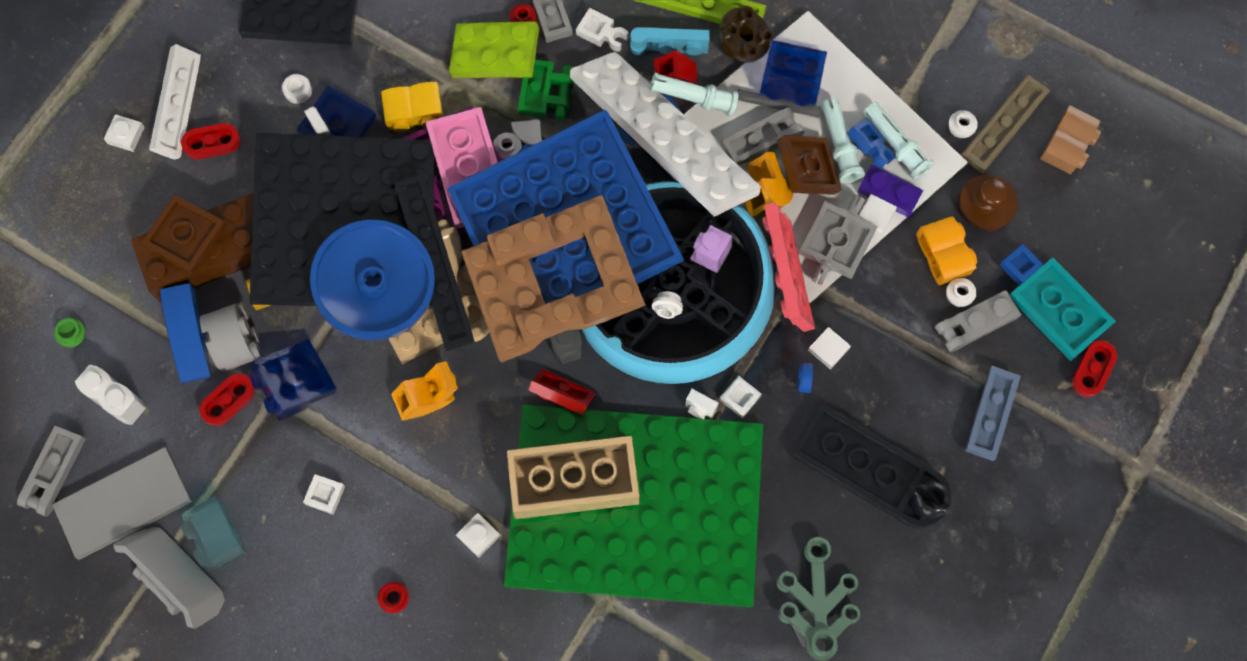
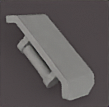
(172, 576)

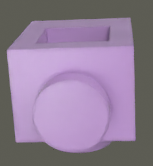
(712, 248)

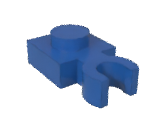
(870, 141)

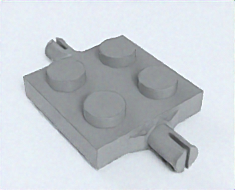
(837, 239)

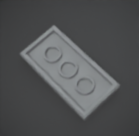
(122, 503)

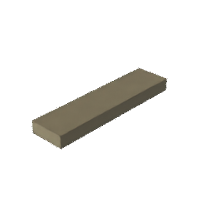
(1005, 123)

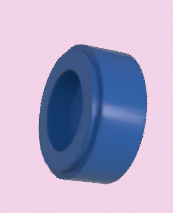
(805, 377)

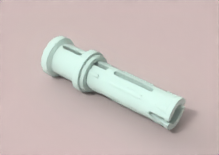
(707, 96)
(905, 149)
(844, 151)

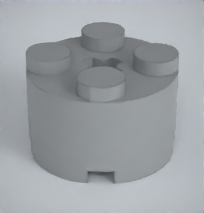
(230, 337)

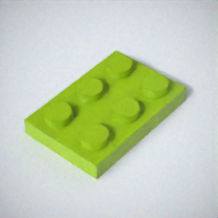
(494, 50)

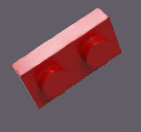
(562, 391)

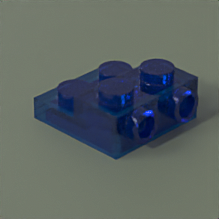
(793, 73)
(291, 379)

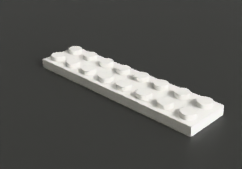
(665, 133)

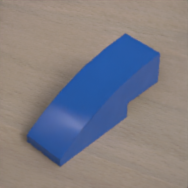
(185, 332)

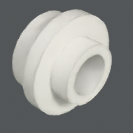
(959, 130)
(507, 138)
(957, 299)
(667, 304)

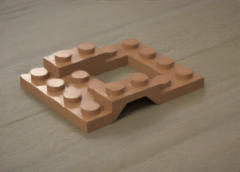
(512, 295)

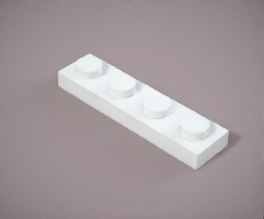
(175, 102)

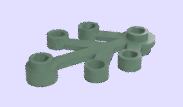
(818, 603)

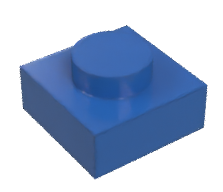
(1021, 264)

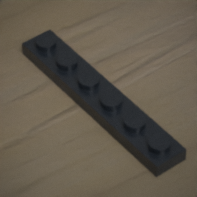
(446, 296)

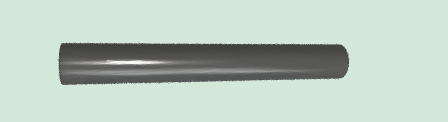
(763, 100)

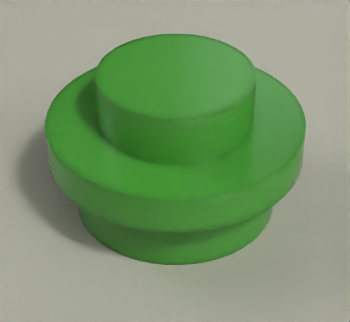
(70, 332)

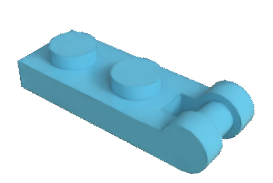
(668, 40)

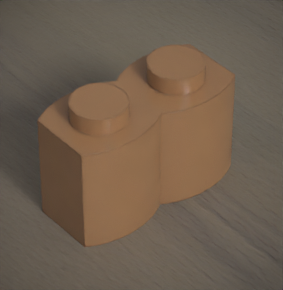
(1071, 139)

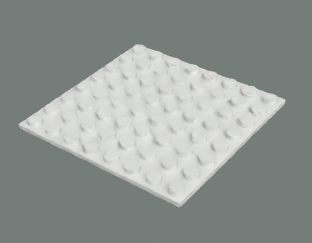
(856, 89)

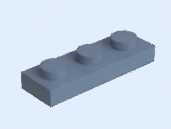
(992, 413)

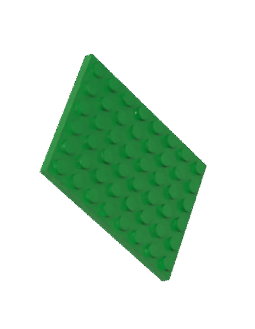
(684, 538)

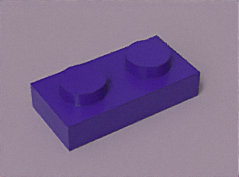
(890, 189)

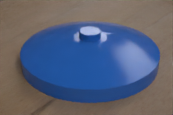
(372, 280)

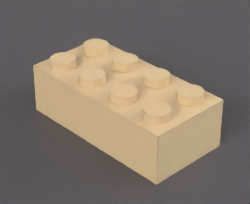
(573, 477)

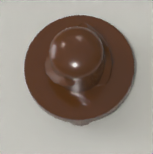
(988, 202)

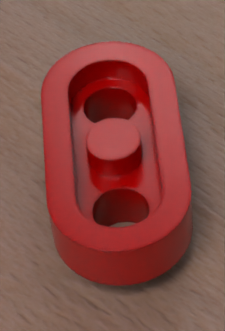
(212, 141)
(1093, 370)
(226, 398)

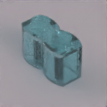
(213, 534)

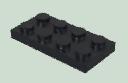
(299, 20)

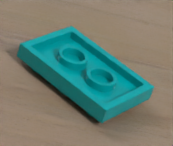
(1061, 309)

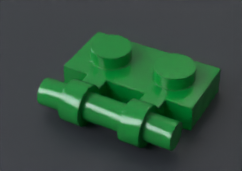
(536, 90)

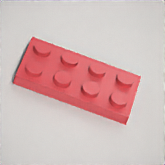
(789, 274)

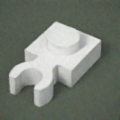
(599, 28)

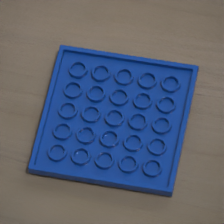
(561, 174)

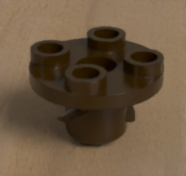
(744, 35)

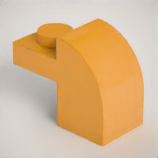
(774, 187)
(425, 394)

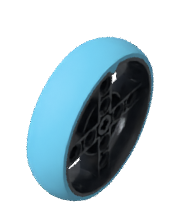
(738, 330)

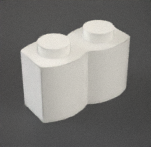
(110, 394)

